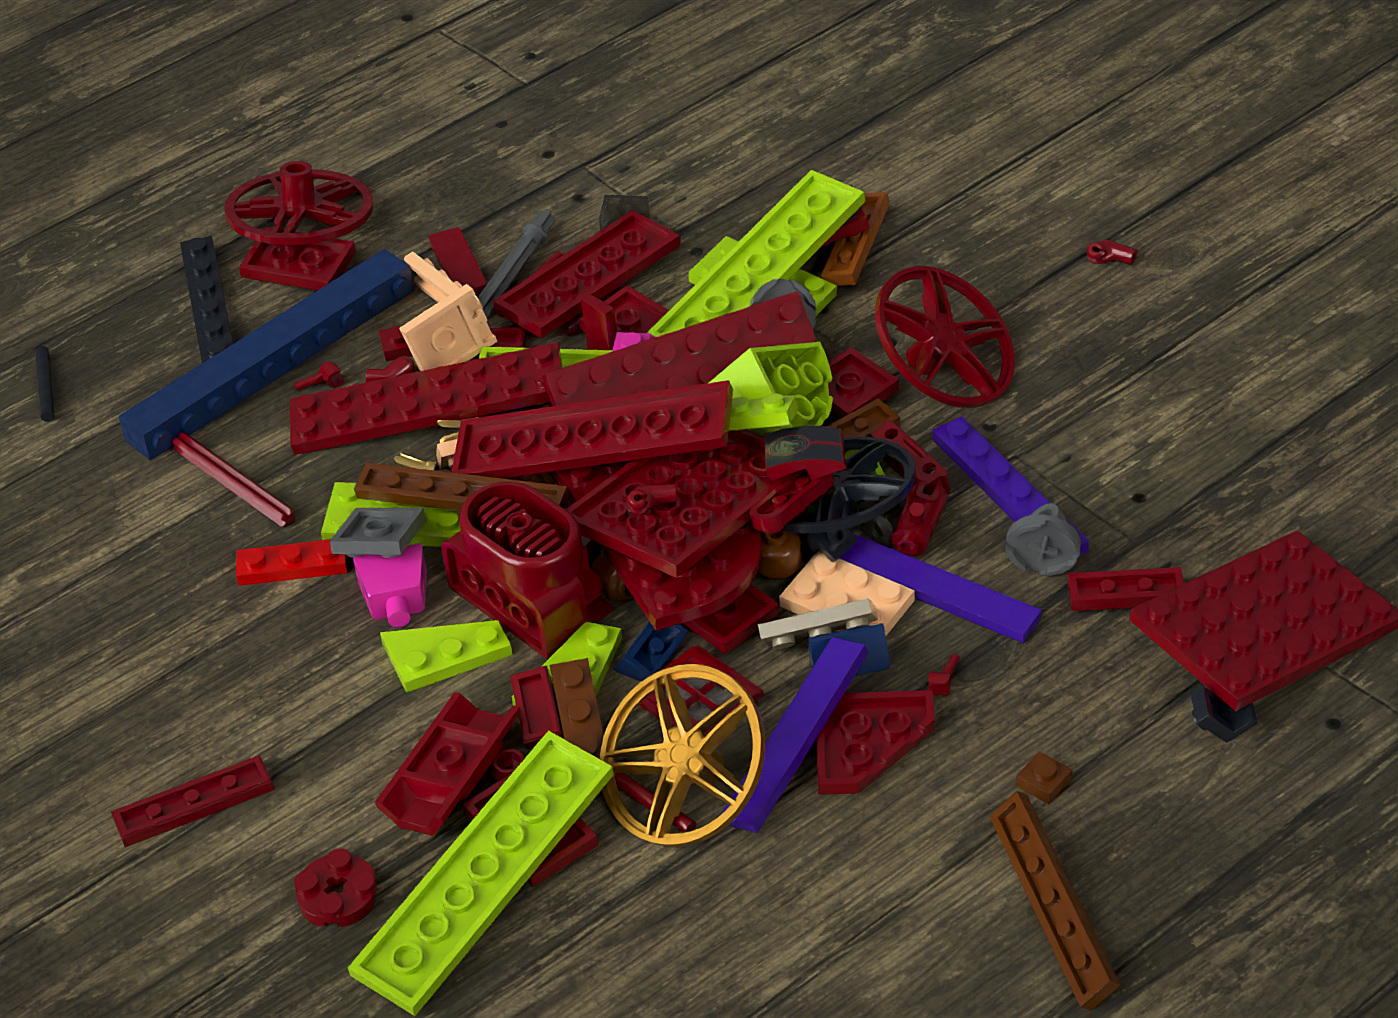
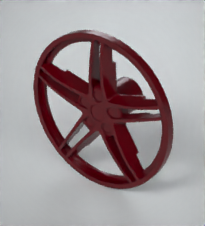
(296, 201)
(942, 339)

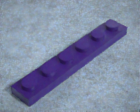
(992, 471)

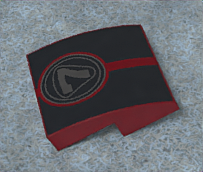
(804, 447)

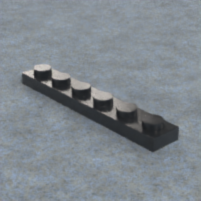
(206, 296)

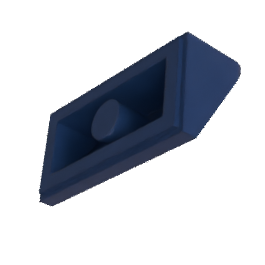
(871, 636)
(650, 651)

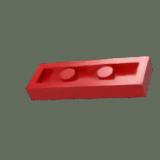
(288, 562)

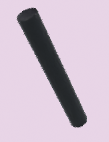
(44, 384)

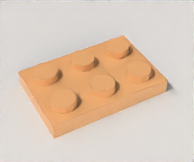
(831, 584)

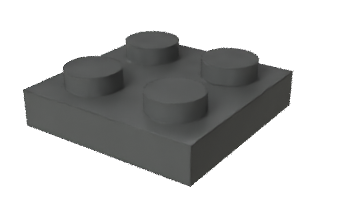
(377, 531)

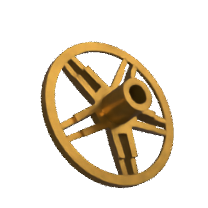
(684, 756)

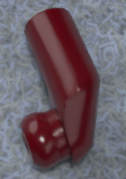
(398, 367)

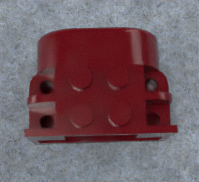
(524, 565)

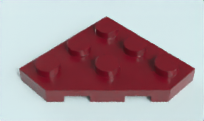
(869, 736)

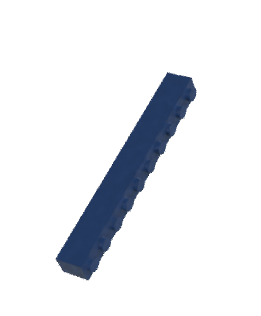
(266, 354)

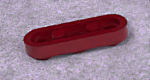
(788, 500)

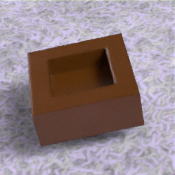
(1044, 777)

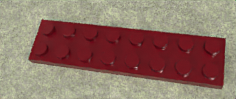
(683, 356)
(421, 399)
(595, 432)

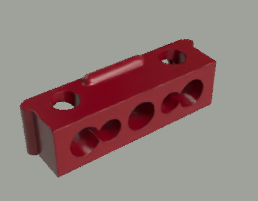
(922, 460)

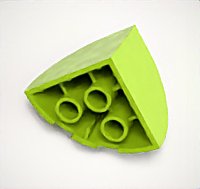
(787, 371)

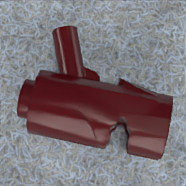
(919, 519)

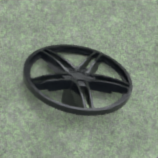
(858, 484)

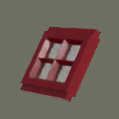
(700, 694)

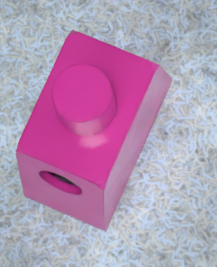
(394, 584)

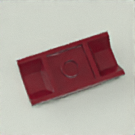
(444, 765)

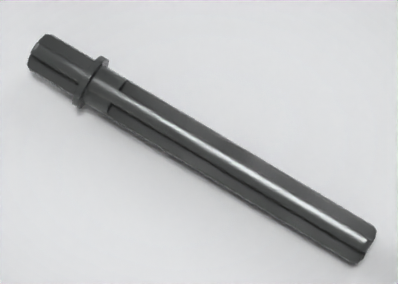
(533, 236)

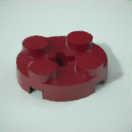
(334, 870)

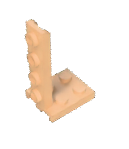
(451, 328)

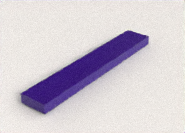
(947, 590)
(800, 728)

